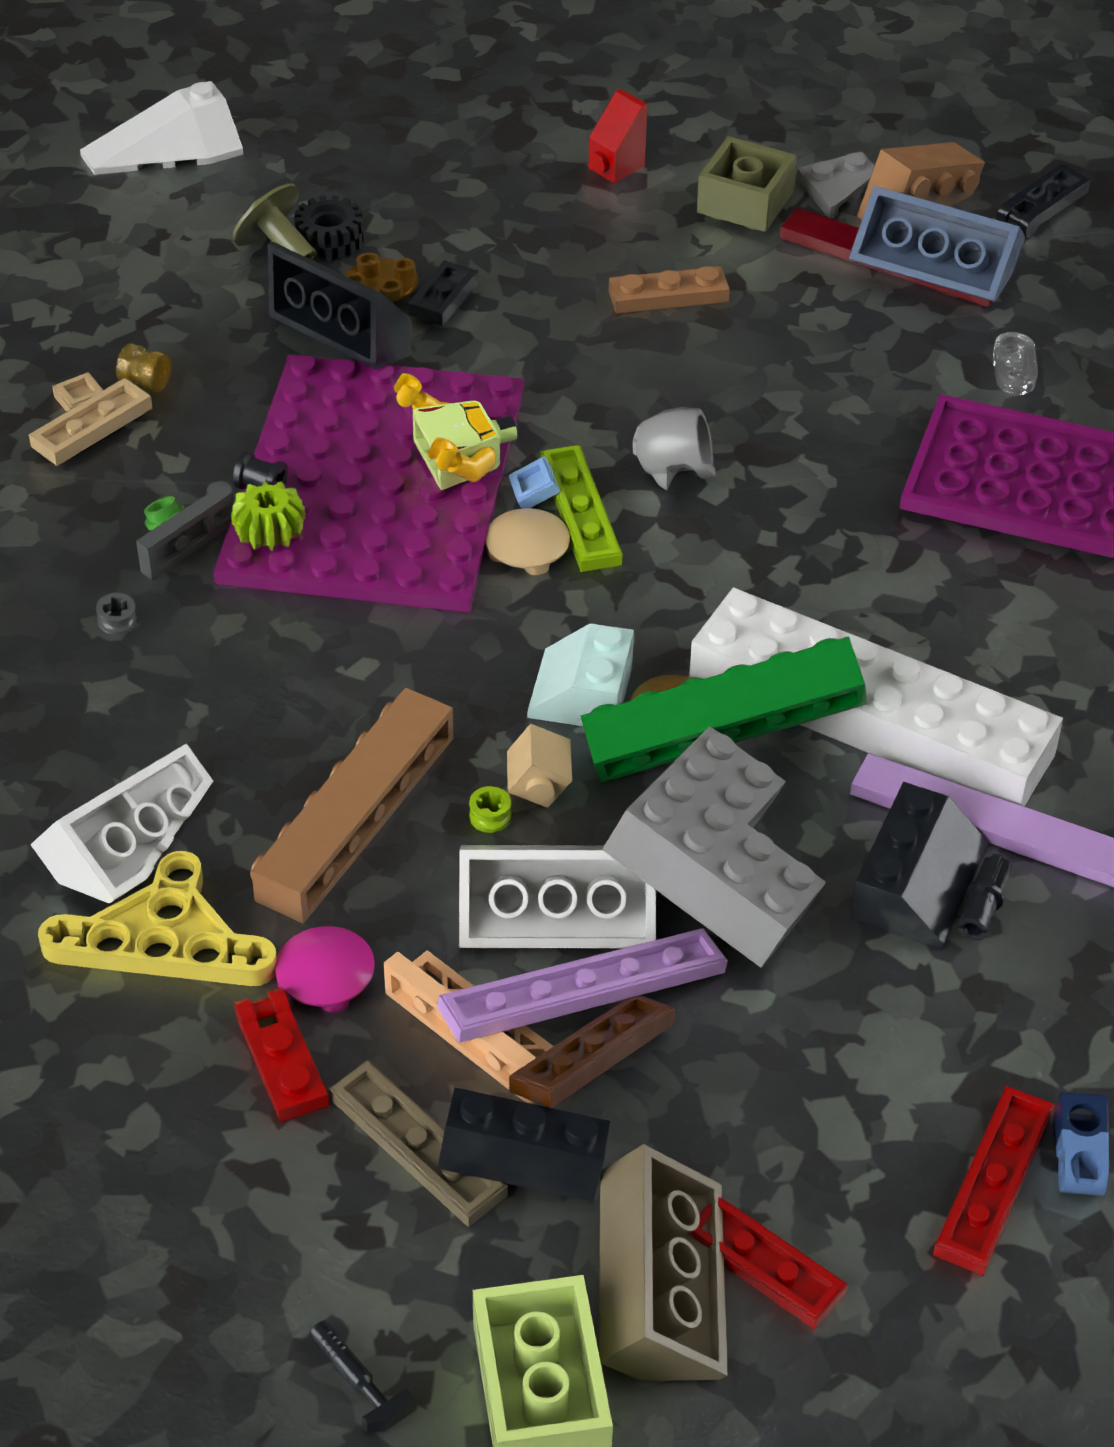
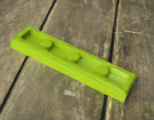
(583, 510)

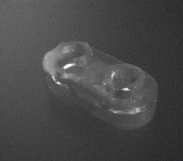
(1015, 363)

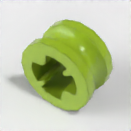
(498, 801)

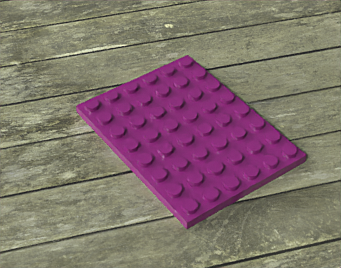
(370, 502)

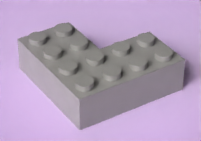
(699, 847)

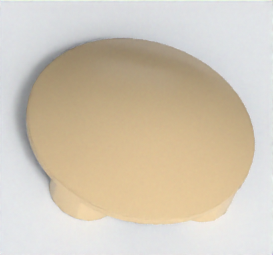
(527, 539)

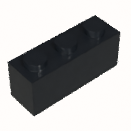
(524, 1144)

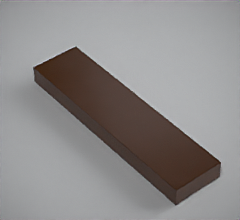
(591, 1051)

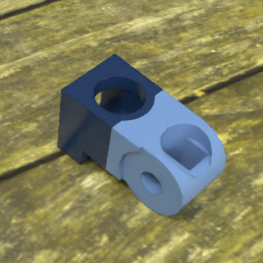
(1082, 1144)

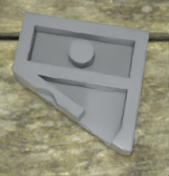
(836, 181)

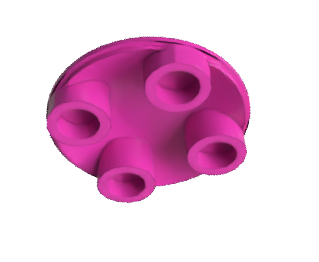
(325, 967)

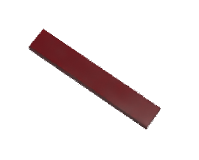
(838, 239)

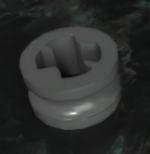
(116, 602)

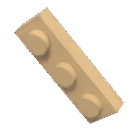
(90, 421)

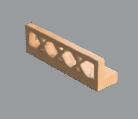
(419, 994)

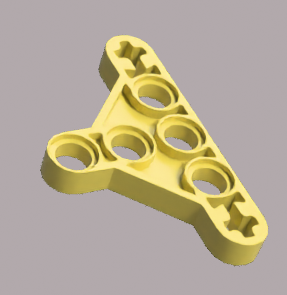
(138, 927)

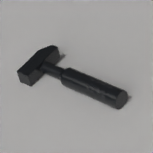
(386, 1411)

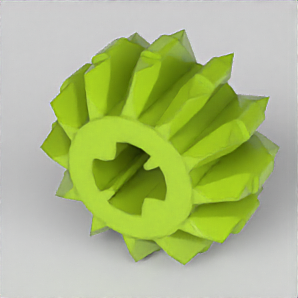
(268, 515)

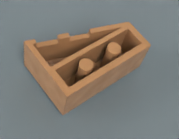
(930, 172)

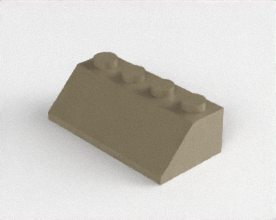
(657, 1283)

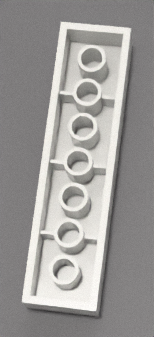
(912, 709)

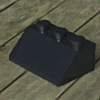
(918, 867)

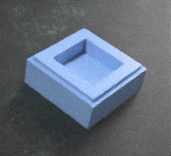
(534, 483)

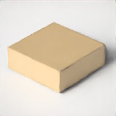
(76, 390)

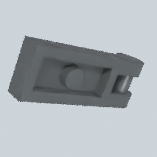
(186, 531)

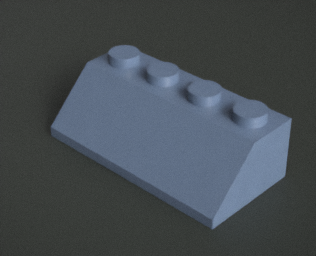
(937, 244)

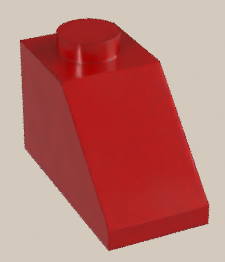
(619, 138)

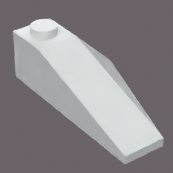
(178, 128)
(124, 831)

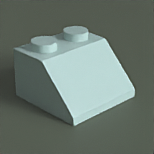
(582, 673)

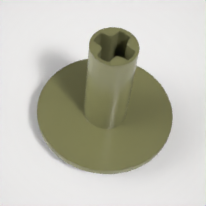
(268, 218)

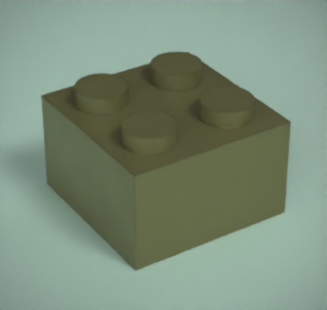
(746, 183)

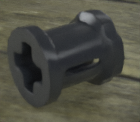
(254, 471)

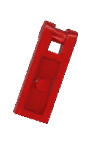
(281, 1056)

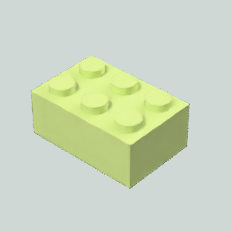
(541, 1365)

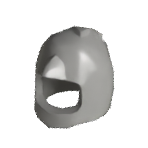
(674, 443)

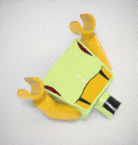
(454, 437)

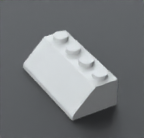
(551, 898)

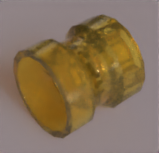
(144, 367)

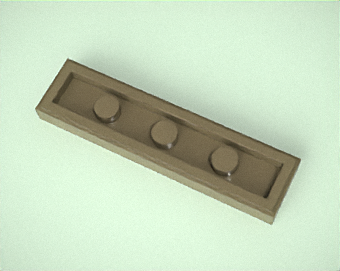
(412, 1141)

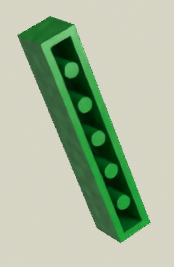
(737, 703)

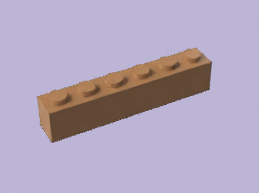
(351, 805)

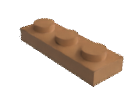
(668, 289)

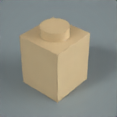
(539, 765)

